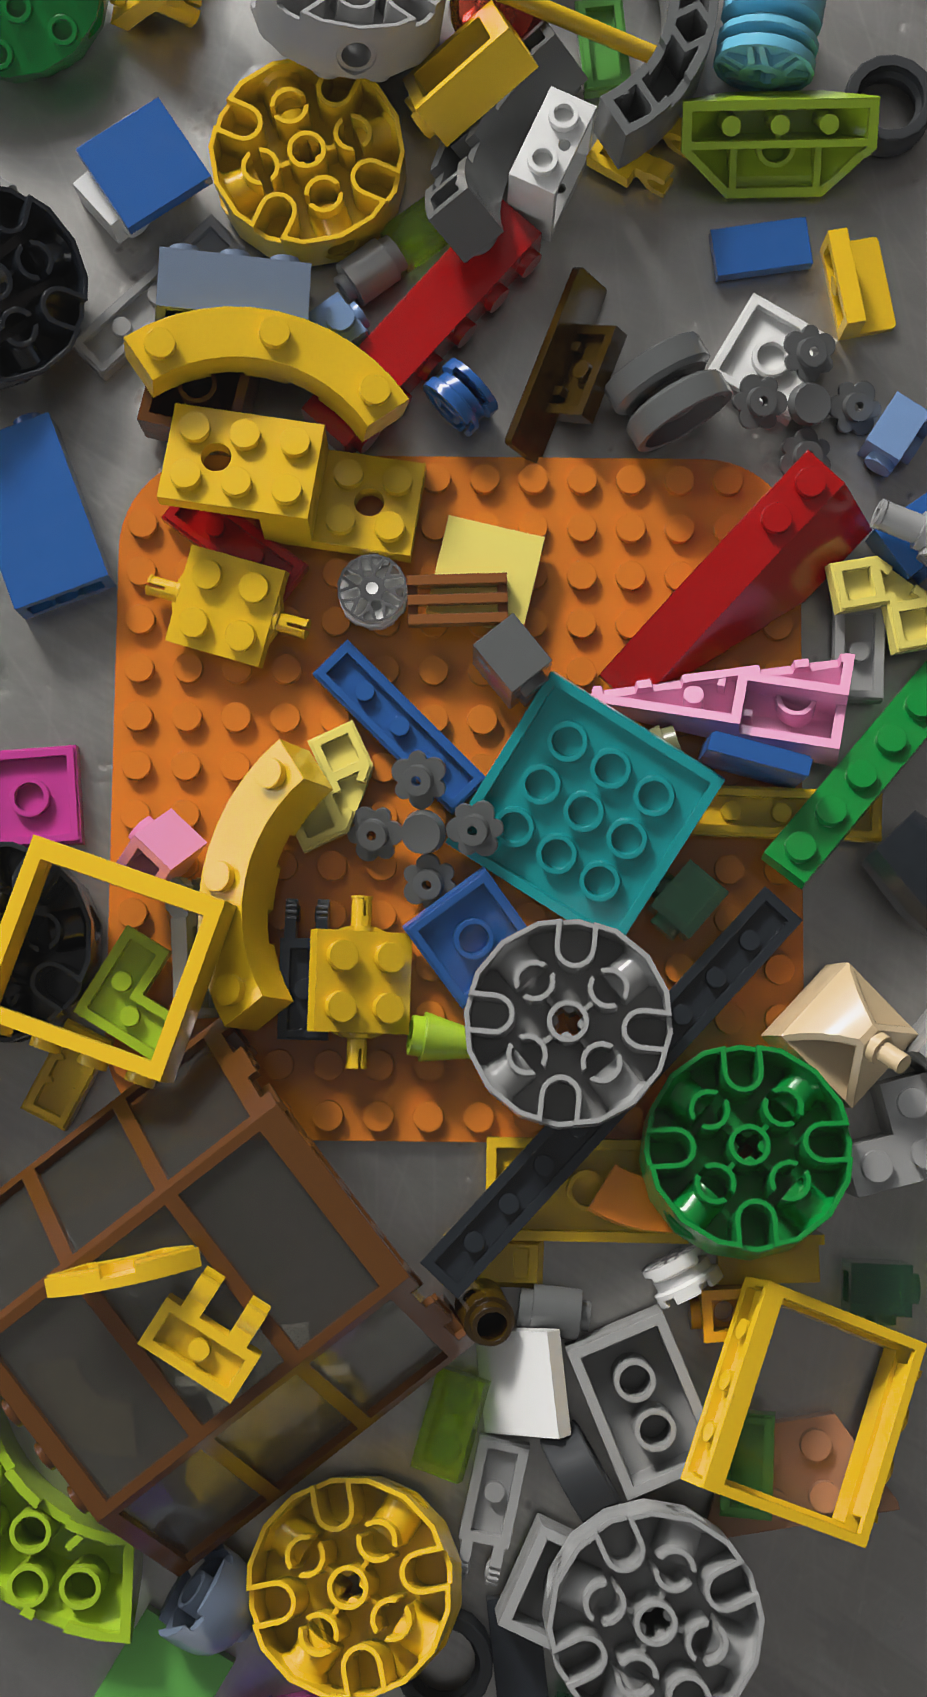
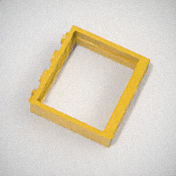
(192, 986)
(734, 1385)

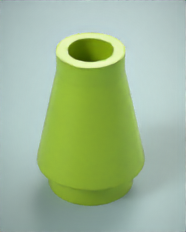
(436, 1039)

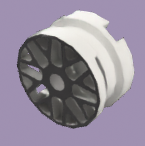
(372, 591)
(681, 1274)

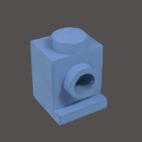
(341, 318)
(895, 435)

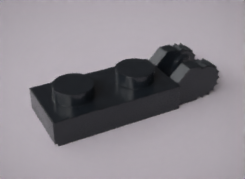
(295, 972)

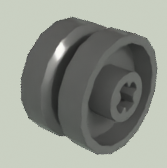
(667, 391)

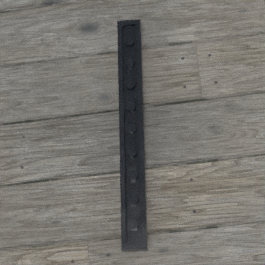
(557, 1153)

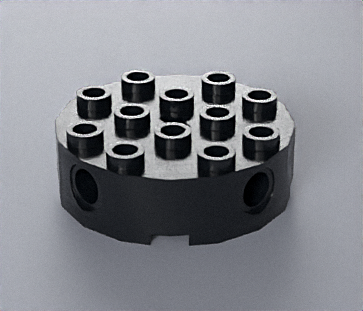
(39, 288)
(59, 948)

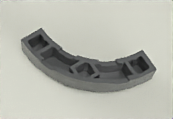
(651, 99)
(477, 165)

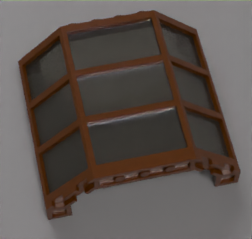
(247, 1185)

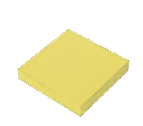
(487, 548)

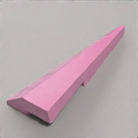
(779, 706)

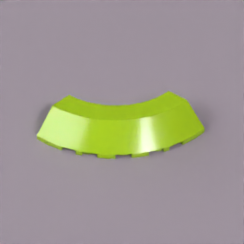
(60, 1560)

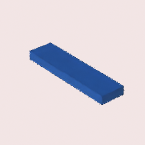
(395, 720)

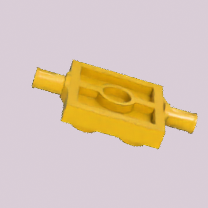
(227, 606)
(359, 982)

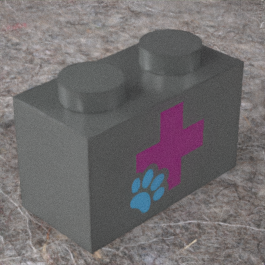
(512, 662)

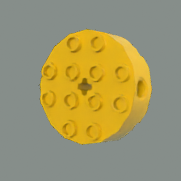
(297, 207)
(303, 1596)

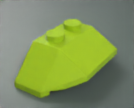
(778, 140)

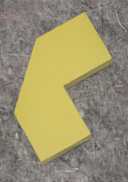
(873, 584)
(348, 770)

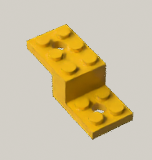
(291, 482)

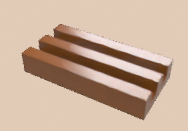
(467, 580)

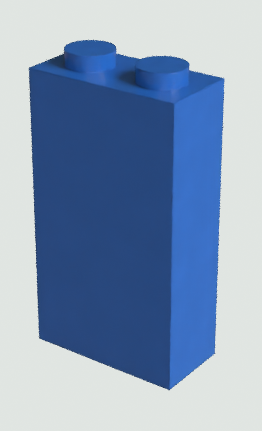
(45, 525)

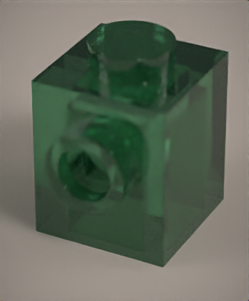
(684, 901)
(879, 1289)

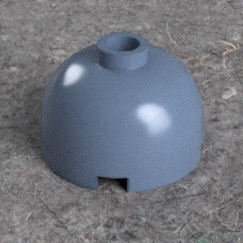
(210, 1607)

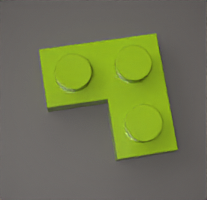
(118, 992)

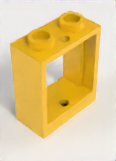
(467, 75)

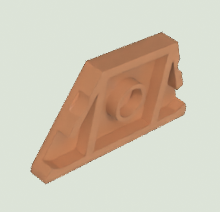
(808, 1472)

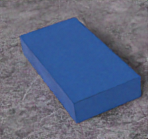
(760, 249)

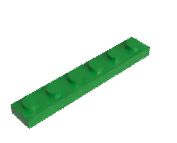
(852, 785)

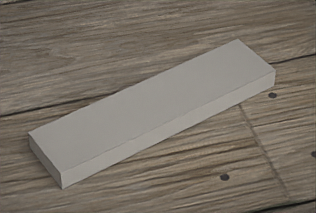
(103, 341)

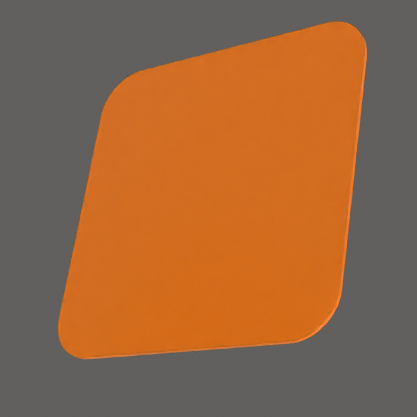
(198, 722)

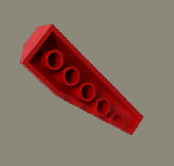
(749, 578)

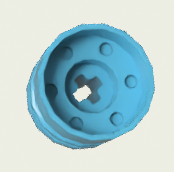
(768, 43)

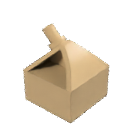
(843, 1032)

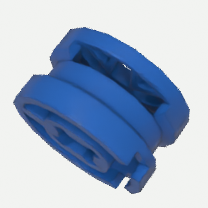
(460, 396)

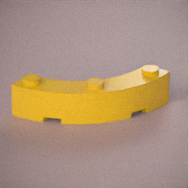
(268, 347)
(245, 872)

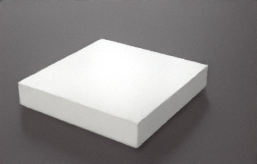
(758, 348)
(526, 1385)

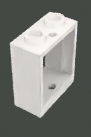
(550, 158)

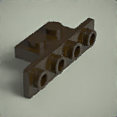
(569, 369)

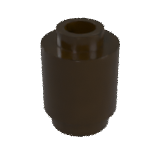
(485, 1313)

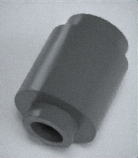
(554, 1309)

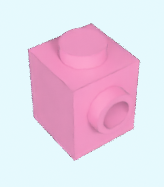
(162, 846)

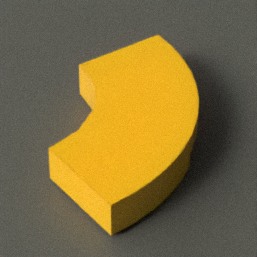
(122, 1271)

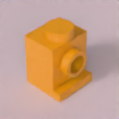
(702, 1314)

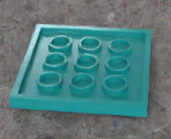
(590, 806)

